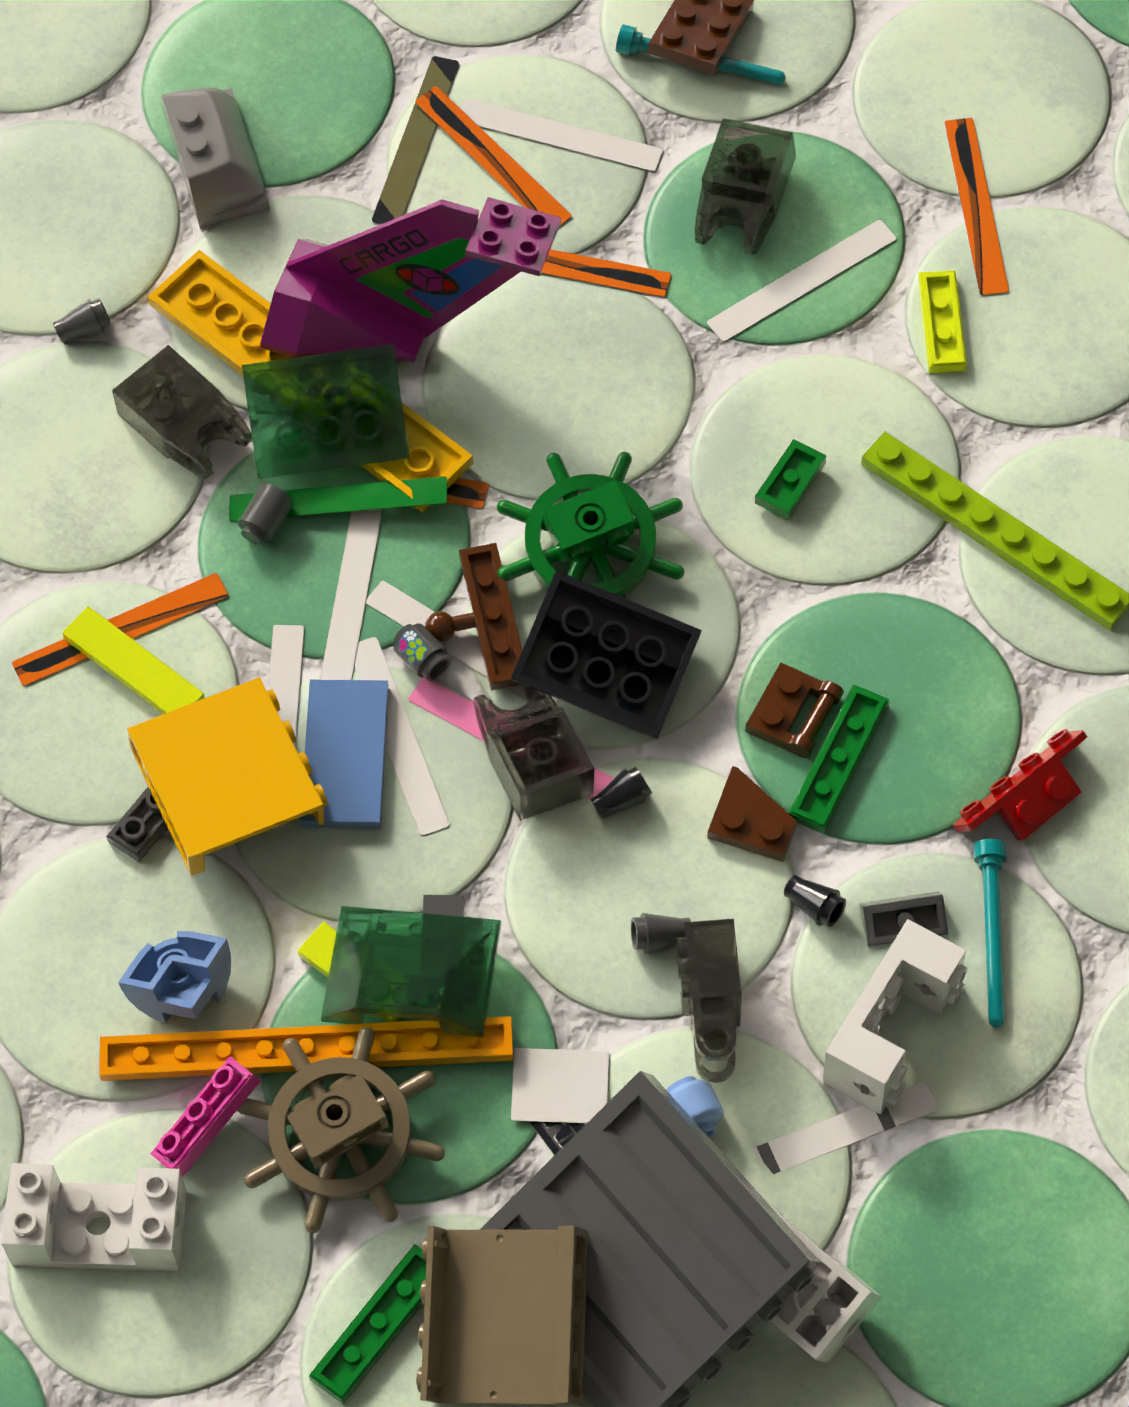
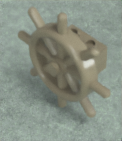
(336, 1125)

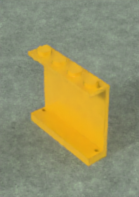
(225, 770)

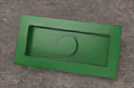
(790, 479)

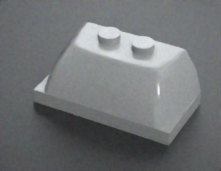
(214, 154)

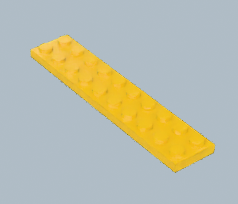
(230, 323)

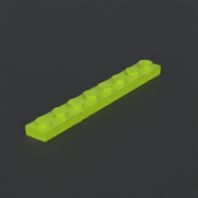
(997, 530)

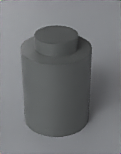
(265, 514)

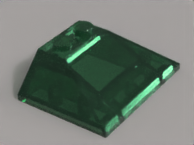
(412, 968)

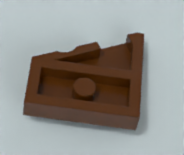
(751, 819)

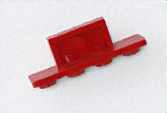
(1030, 794)

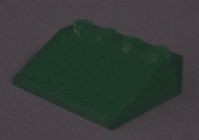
(325, 411)

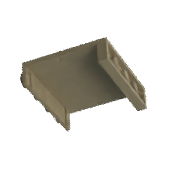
(503, 1316)

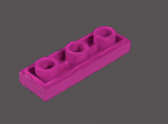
(205, 1116)

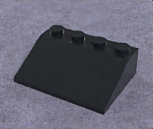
(606, 654)

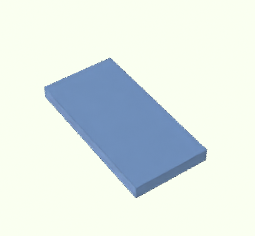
(347, 750)

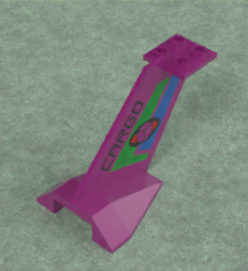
(402, 277)

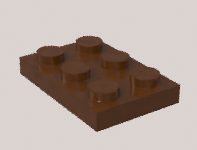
(700, 32)

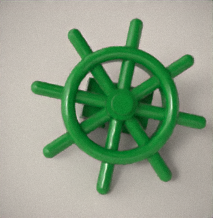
(588, 520)

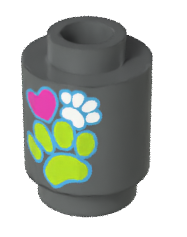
(421, 651)

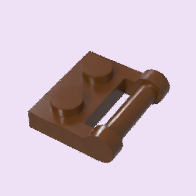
(782, 705)

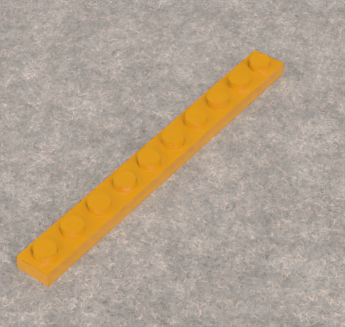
(262, 1049)

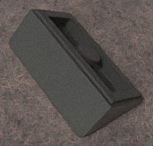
(886, 917)

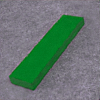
(838, 758)
(372, 1329)

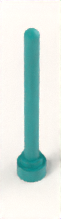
(632, 41)
(990, 856)

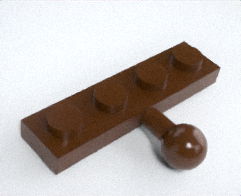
(490, 615)

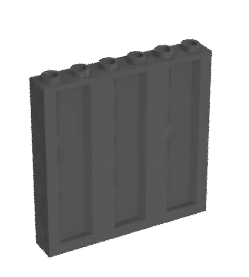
(676, 1247)

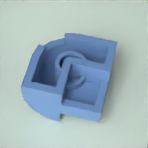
(178, 975)

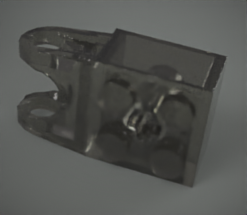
(744, 181)
(178, 411)
(535, 753)
(710, 992)

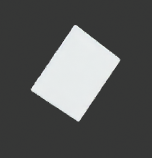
(558, 1085)

